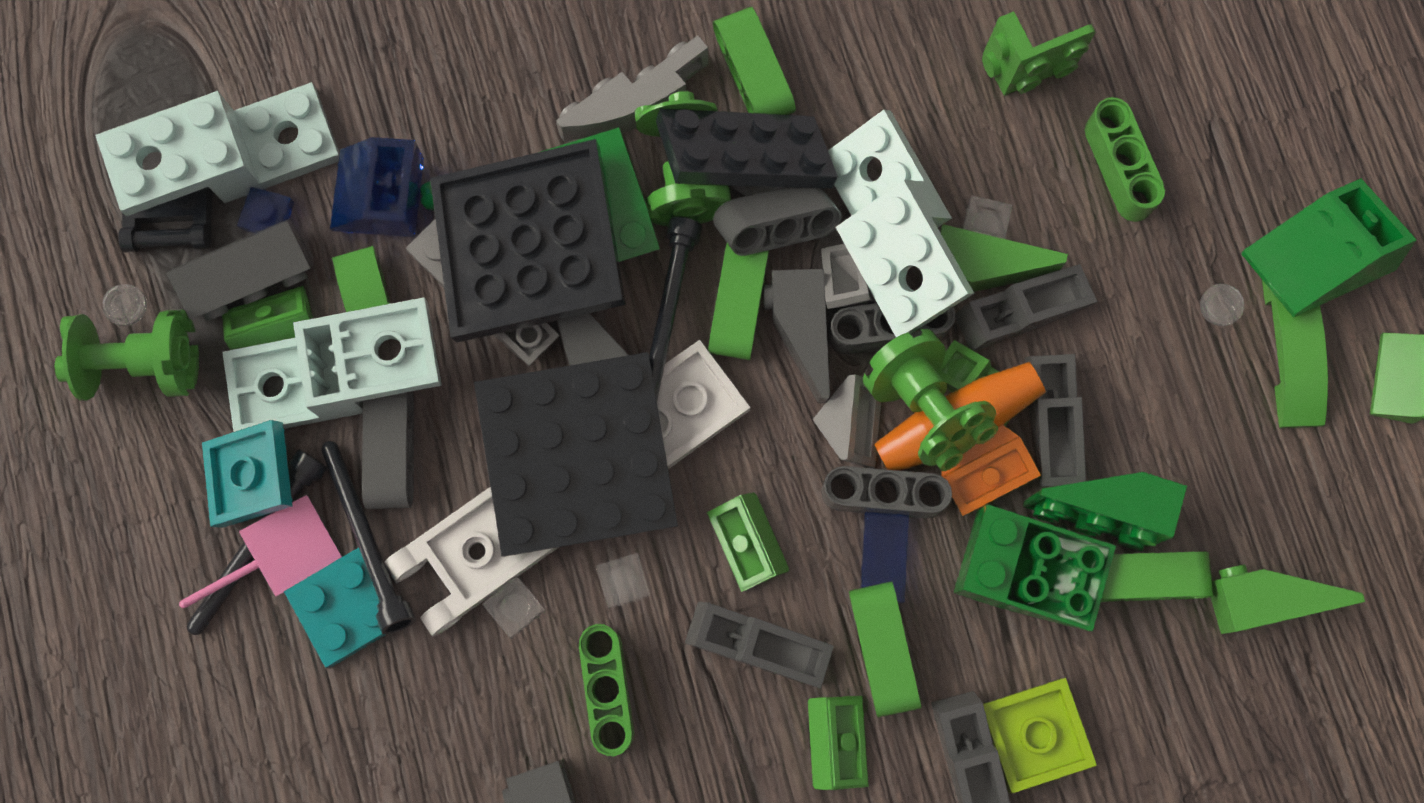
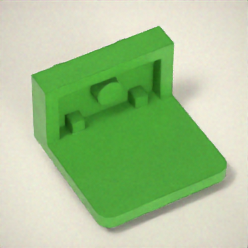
(1022, 67)

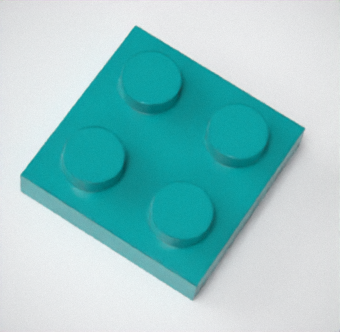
(246, 474)
(338, 608)

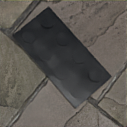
(745, 149)

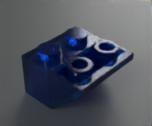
(378, 187)

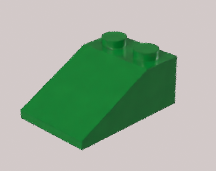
(628, 209)

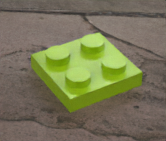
(1038, 735)

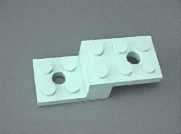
(217, 148)
(896, 225)
(333, 366)

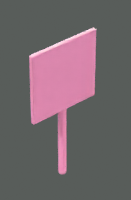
(285, 548)

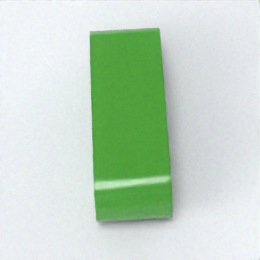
(753, 63)
(1127, 141)
(737, 304)
(1158, 577)
(885, 649)
(593, 670)

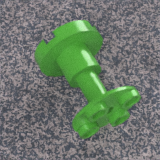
(679, 200)
(158, 354)
(909, 371)

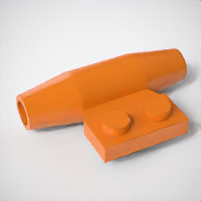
(986, 468)

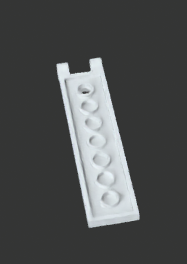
(693, 407)

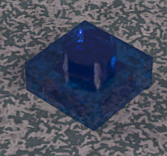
(264, 210)

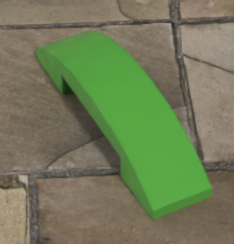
(1302, 365)

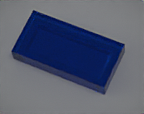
(885, 551)

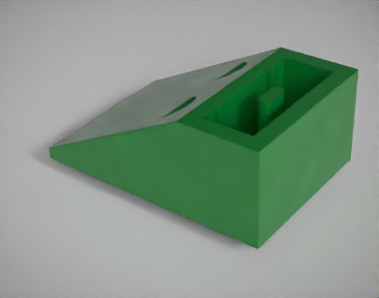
(1330, 248)
(1132, 507)
(1034, 568)

